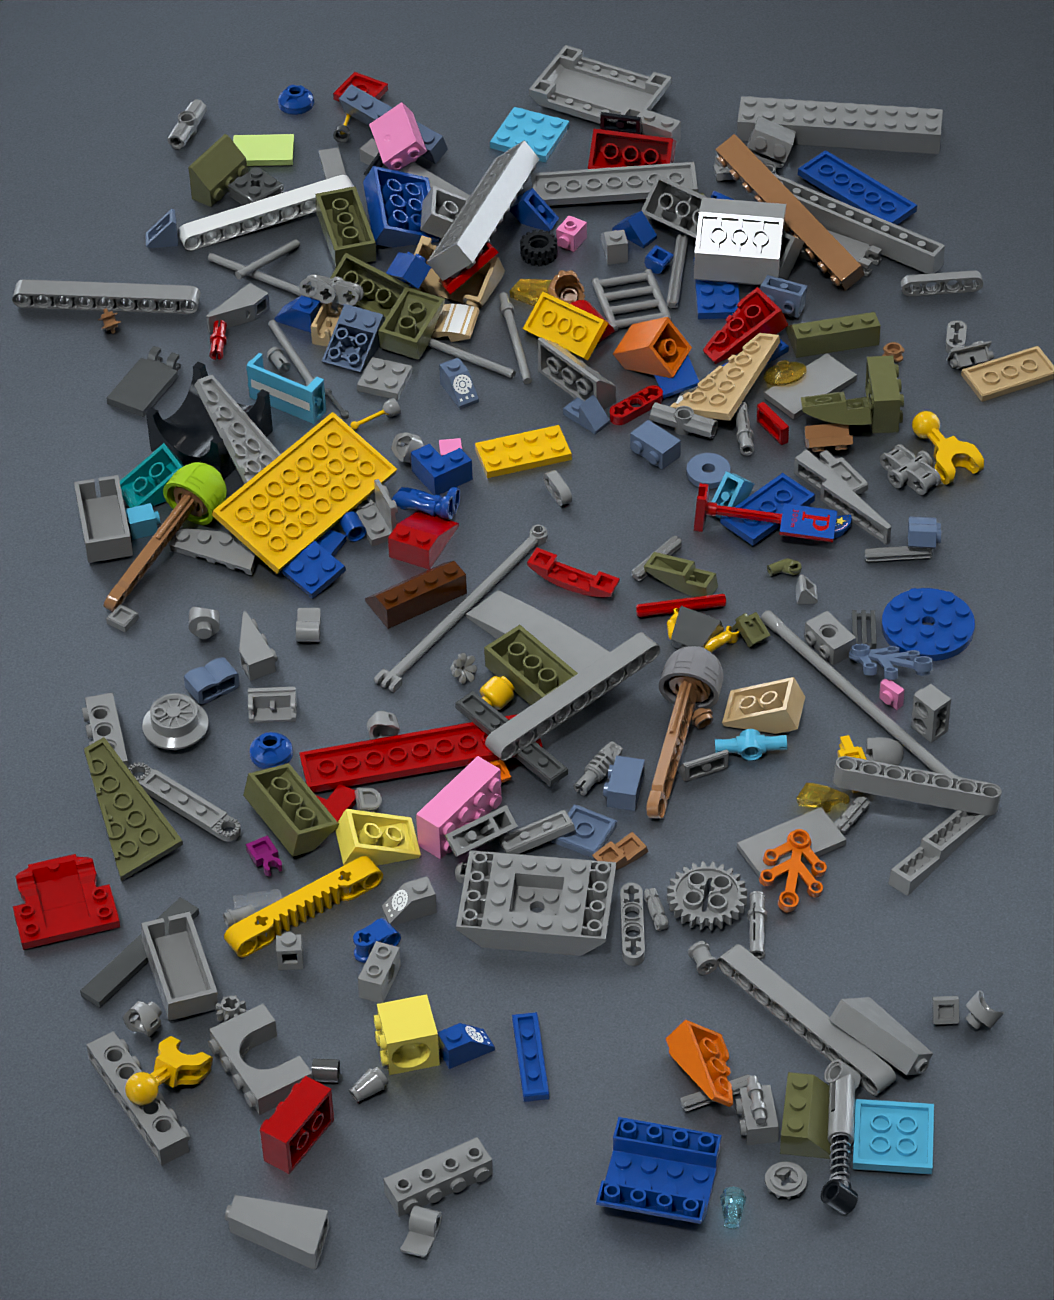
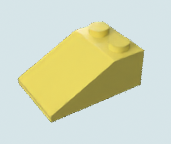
(376, 835)

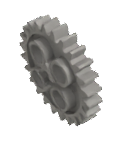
(689, 890)

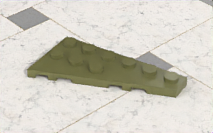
(132, 820)

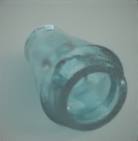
(732, 1205)

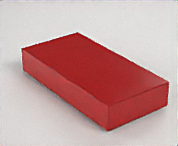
(772, 423)

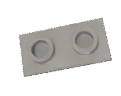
(960, 356)

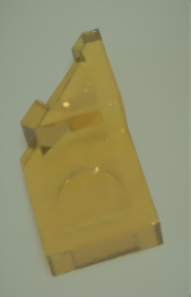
(821, 796)

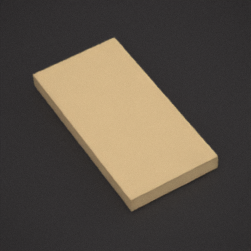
(1009, 373)

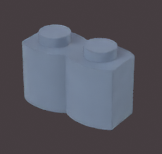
(923, 532)
(211, 680)

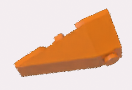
(703, 1058)

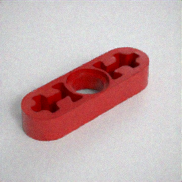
(623, 411)

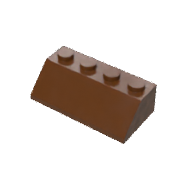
(418, 594)

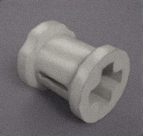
(703, 958)

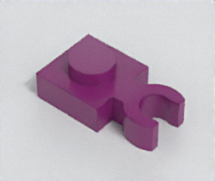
(264, 853)

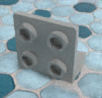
(380, 518)

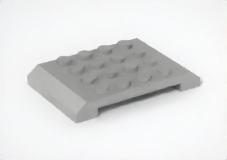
(592, 87)

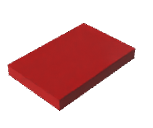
(487, 254)

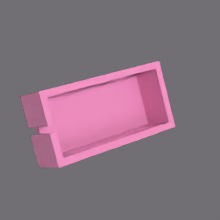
(463, 800)

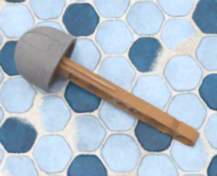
(689, 681)

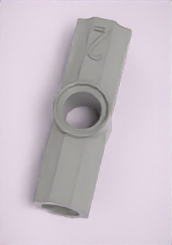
(187, 124)
(683, 420)

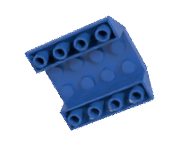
(661, 1170)

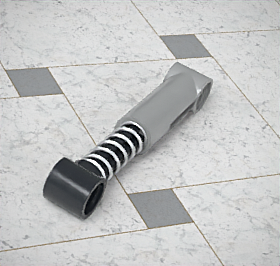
(841, 1113)

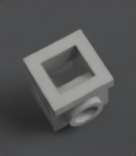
(289, 945)

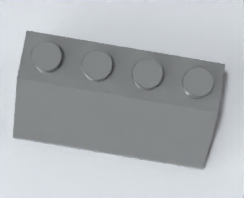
(573, 374)

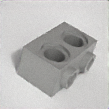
(930, 712)

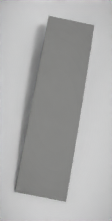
(503, 613)

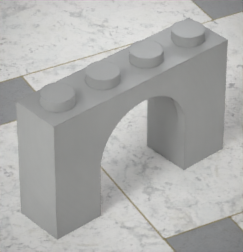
(237, 1036)

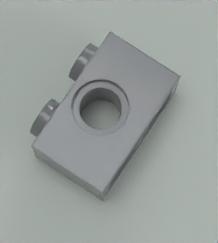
(829, 637)
(379, 972)

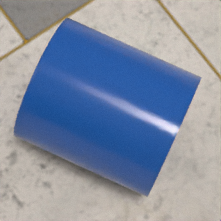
(352, 526)

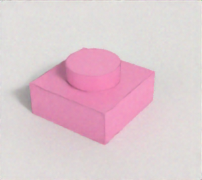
(891, 694)

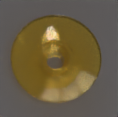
(785, 373)

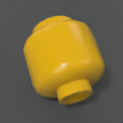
(497, 692)

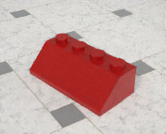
(628, 149)

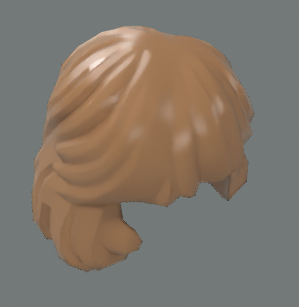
(566, 287)

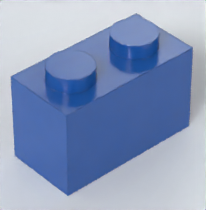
(409, 269)

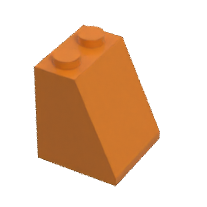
(653, 348)

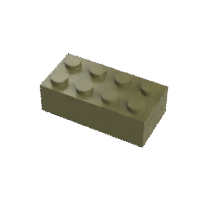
(345, 225)

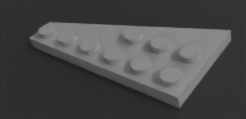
(242, 438)

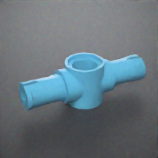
(751, 744)

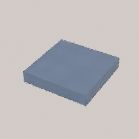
(590, 831)

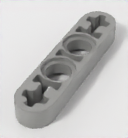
(941, 280)
(629, 924)

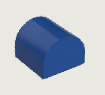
(658, 259)

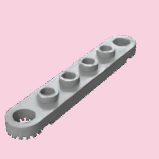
(186, 802)

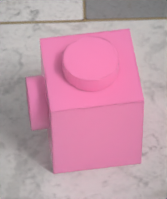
(571, 233)

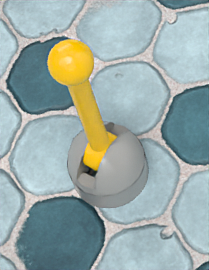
(390, 408)

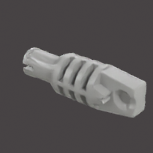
(598, 767)

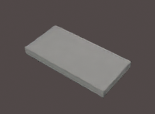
(822, 377)
(821, 829)

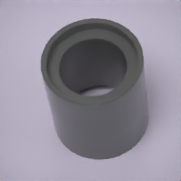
(326, 1070)

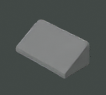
(704, 765)

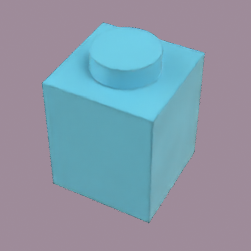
(142, 521)

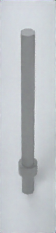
(507, 311)
(291, 352)

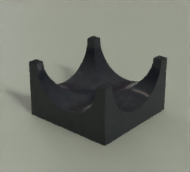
(192, 432)

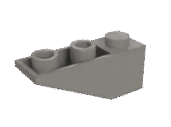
(241, 308)
(254, 652)

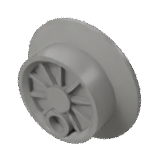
(175, 722)

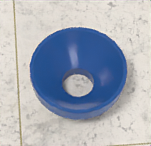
(295, 103)
(271, 756)

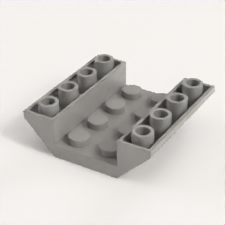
(738, 241)

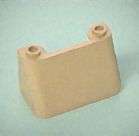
(473, 291)

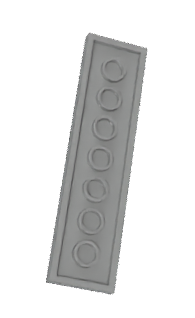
(609, 183)

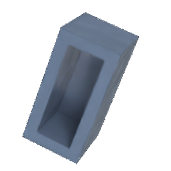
(655, 444)
(625, 783)

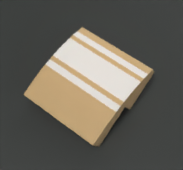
(456, 322)

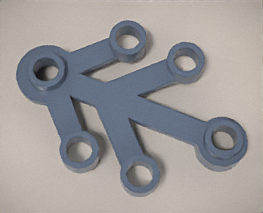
(886, 657)

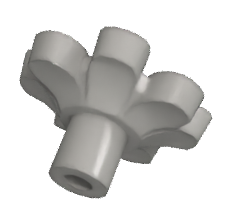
(463, 668)

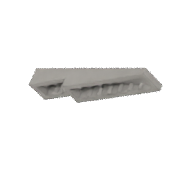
(370, 150)
(840, 496)
(934, 850)

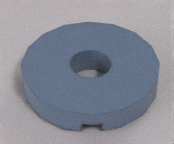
(707, 461)

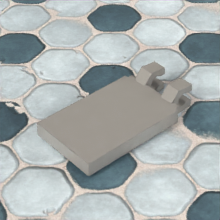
(862, 252)

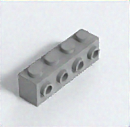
(438, 1176)

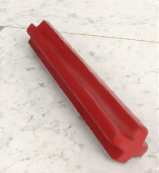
(692, 603)

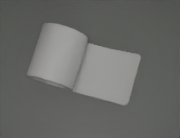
(308, 625)
(422, 1231)

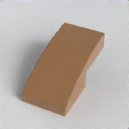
(623, 852)

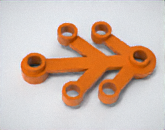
(794, 867)

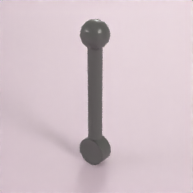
(343, 413)

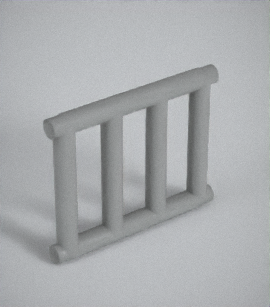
(609, 312)

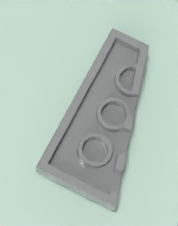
(215, 547)

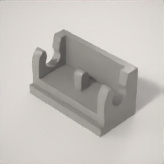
(272, 704)

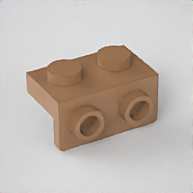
(827, 435)

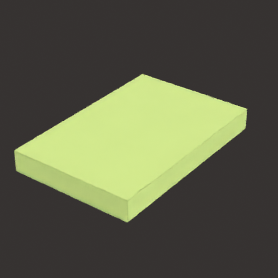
(266, 149)

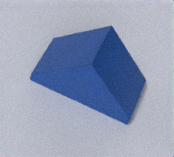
(637, 229)

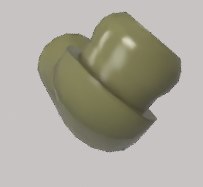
(785, 566)

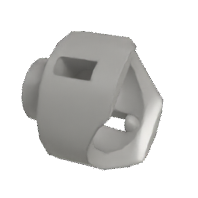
(411, 442)
(204, 622)
(382, 725)
(981, 1012)
(146, 1020)

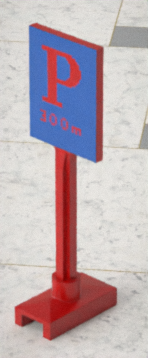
(794, 520)

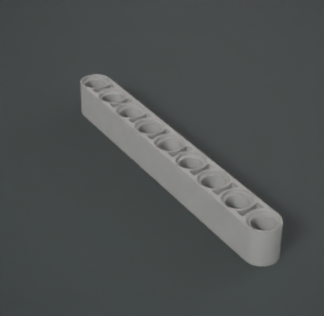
(101, 295)
(572, 696)
(804, 1018)

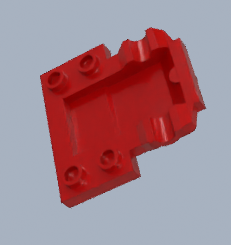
(62, 901)

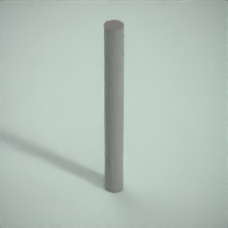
(267, 259)

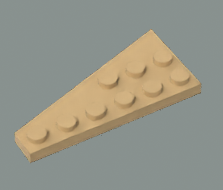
(727, 385)

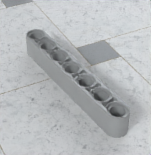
(917, 785)

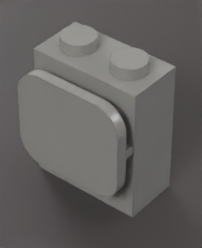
(771, 141)

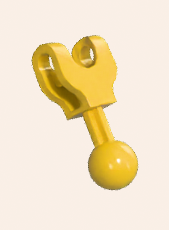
(947, 451)
(169, 1068)

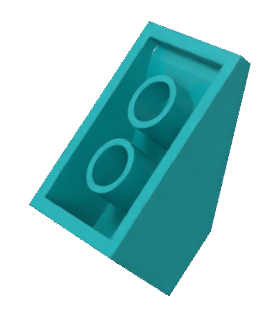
(148, 479)

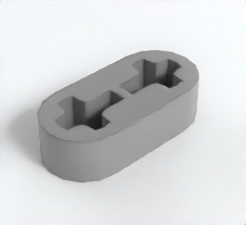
(951, 337)
(557, 488)

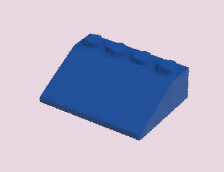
(396, 206)

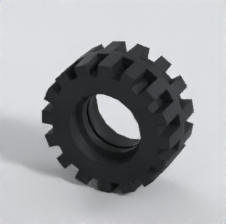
(538, 247)

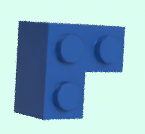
(441, 472)

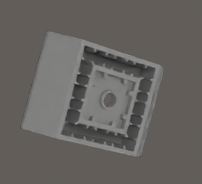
(506, 887)

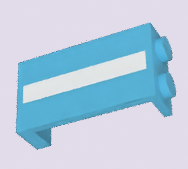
(286, 395)

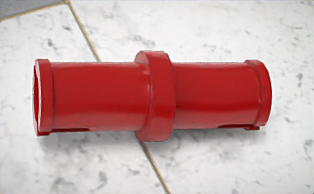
(218, 340)

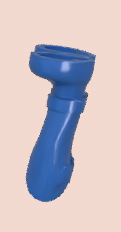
(434, 505)

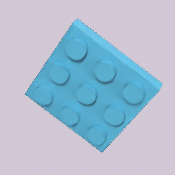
(537, 129)
(893, 1136)

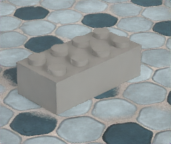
(103, 519)
(179, 966)

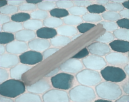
(677, 271)

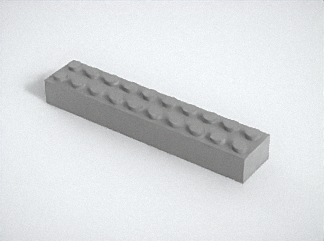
(847, 124)
(483, 211)

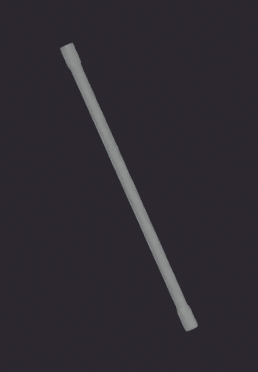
(853, 693)

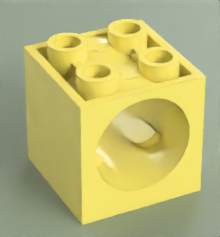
(406, 1035)

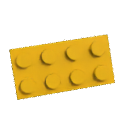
(565, 325)
(523, 451)

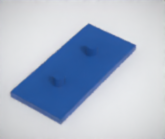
(683, 379)

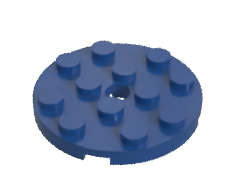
(945, 639)

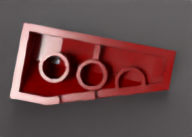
(753, 316)

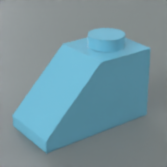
(732, 490)

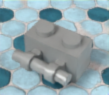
(757, 1113)

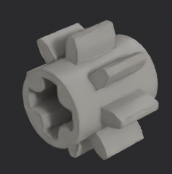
(229, 1008)

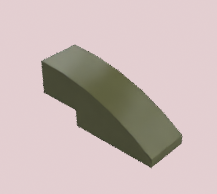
(681, 575)

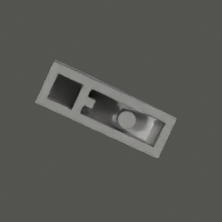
(481, 831)

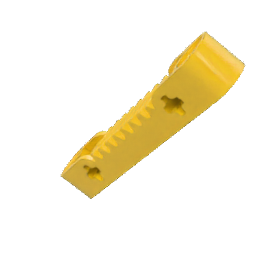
(249, 937)

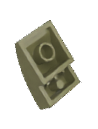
(836, 409)

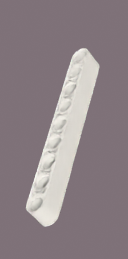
(257, 214)

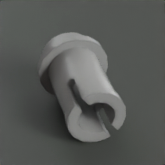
(276, 356)
(234, 916)

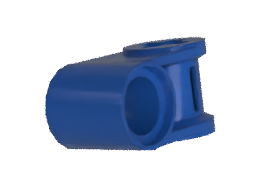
(377, 931)

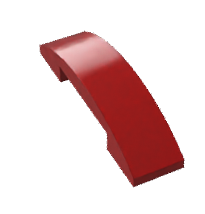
(570, 578)

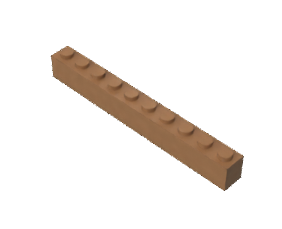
(798, 220)

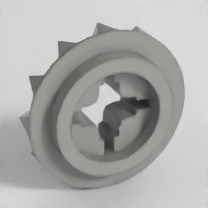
(781, 1171)

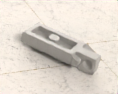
(844, 472)

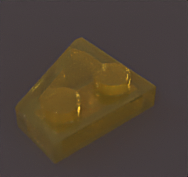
(529, 290)

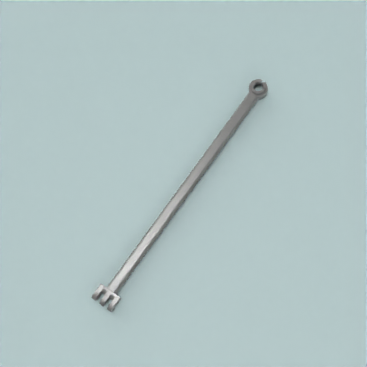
(393, 678)

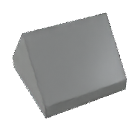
(806, 591)

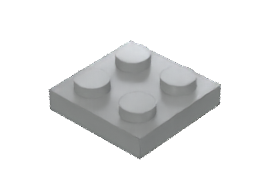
(384, 378)

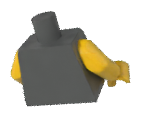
(697, 629)

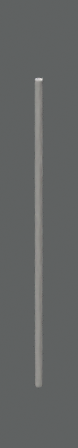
(433, 343)

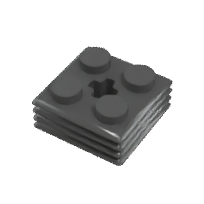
(254, 187)

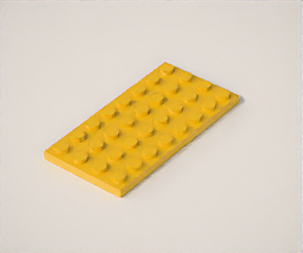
(304, 492)

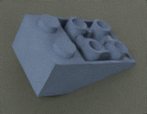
(354, 339)

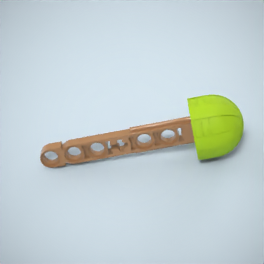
(193, 496)

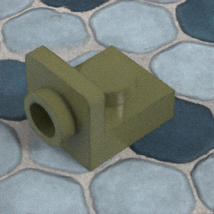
(751, 628)

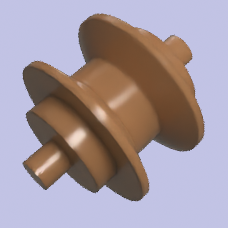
(109, 320)

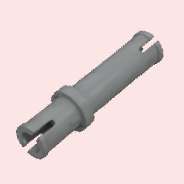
(744, 434)
(757, 916)

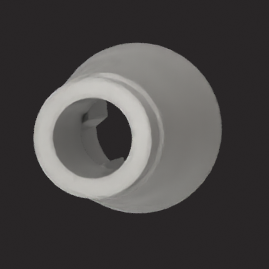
(369, 1084)

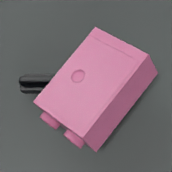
(396, 139)

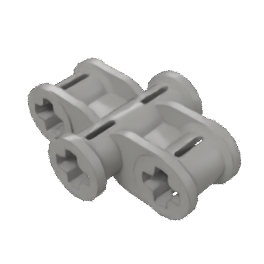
(331, 290)
(914, 471)

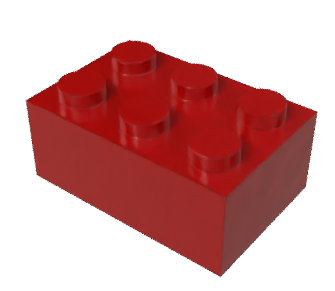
(297, 1124)

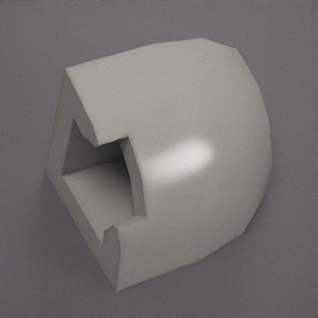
(884, 750)

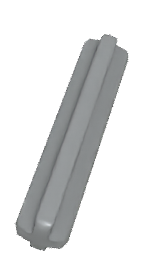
(667, 548)
(897, 553)
(700, 1099)

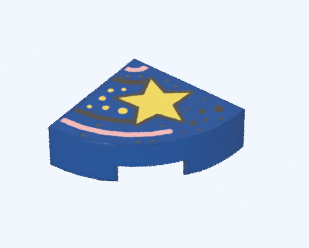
(843, 523)

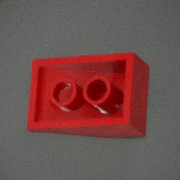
(420, 539)

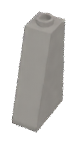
(881, 1034)
(280, 1227)

